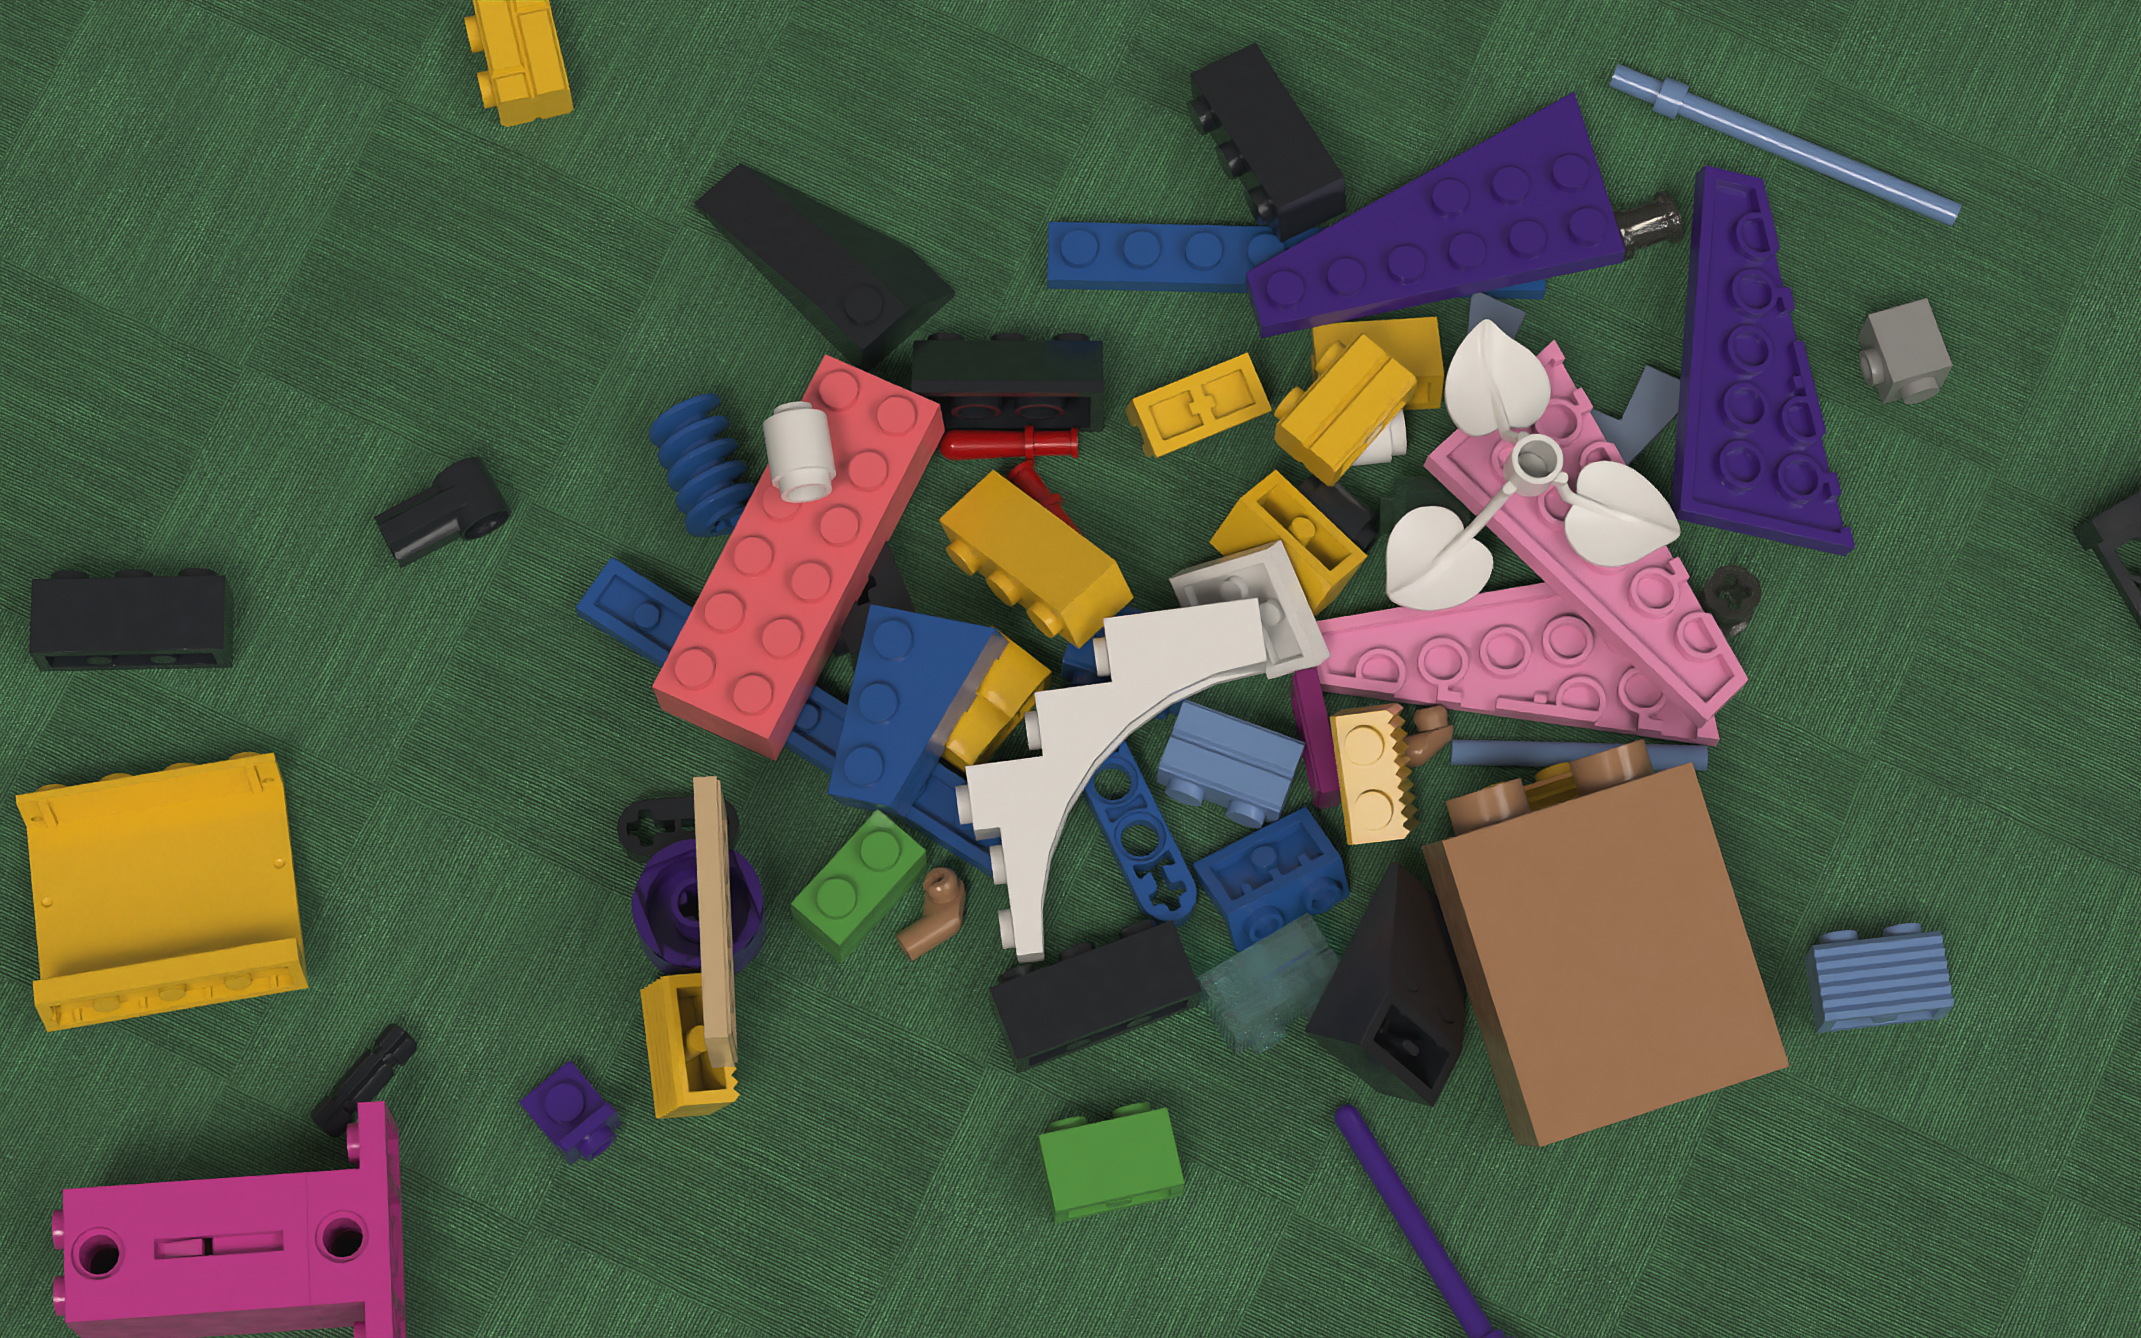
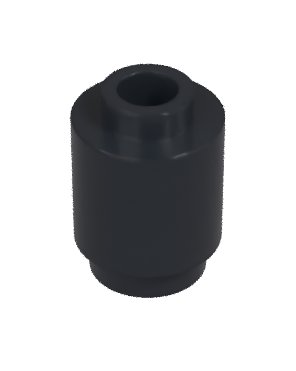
(1344, 511)

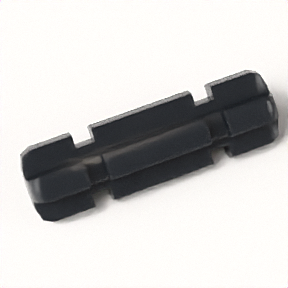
(363, 1080)

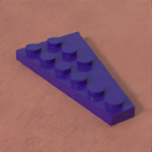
(1747, 394)

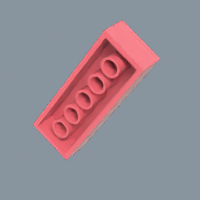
(799, 567)

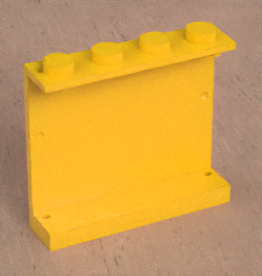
(163, 891)

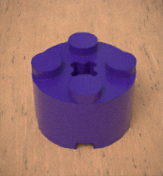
(664, 916)

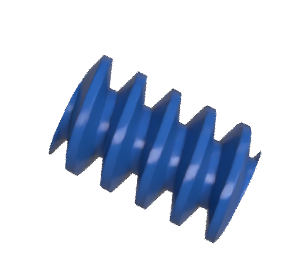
(699, 466)

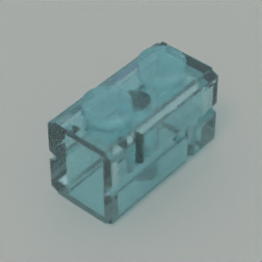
(1269, 985)

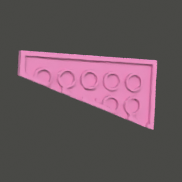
(1636, 607)
(1505, 657)

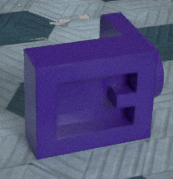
(572, 1115)

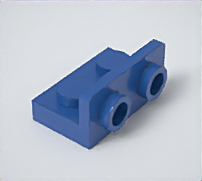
(1273, 878)

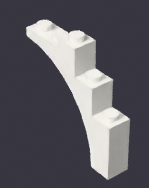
(1026, 801)

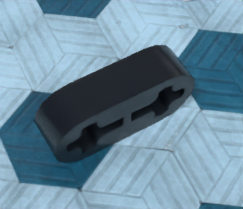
(666, 813)

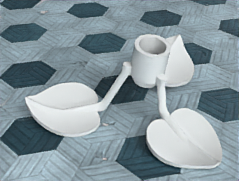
(1503, 387)

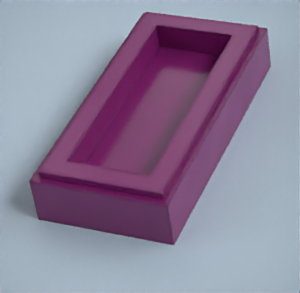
(1315, 731)

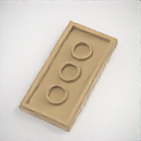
(715, 922)

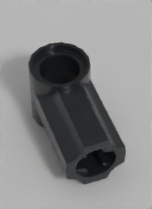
(458, 505)

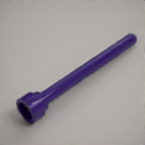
(1414, 1224)

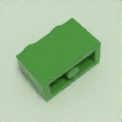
(859, 886)
(1110, 1162)

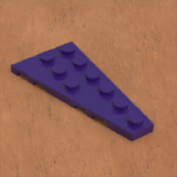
(1481, 222)

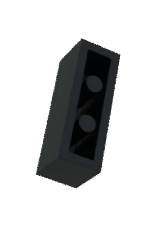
(1266, 143)
(131, 621)
(1093, 994)

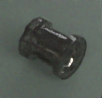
(1649, 223)
(1742, 590)

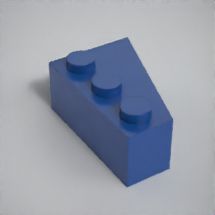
(905, 702)

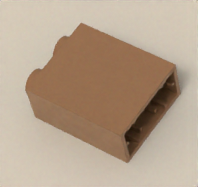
(1602, 946)

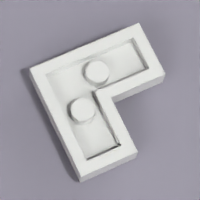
(1267, 574)

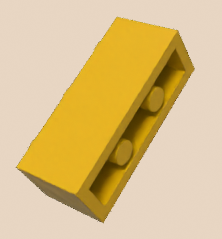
(1034, 560)

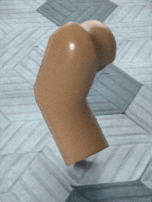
(1431, 736)
(941, 914)

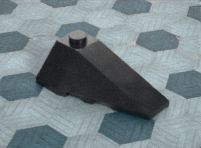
(836, 272)

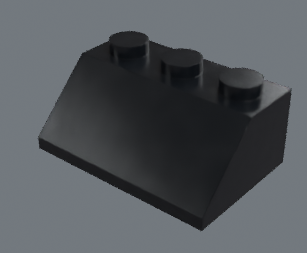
(1012, 381)

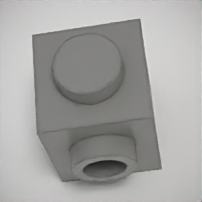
(1904, 353)

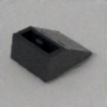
(1396, 995)

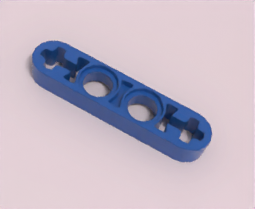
(1134, 809)

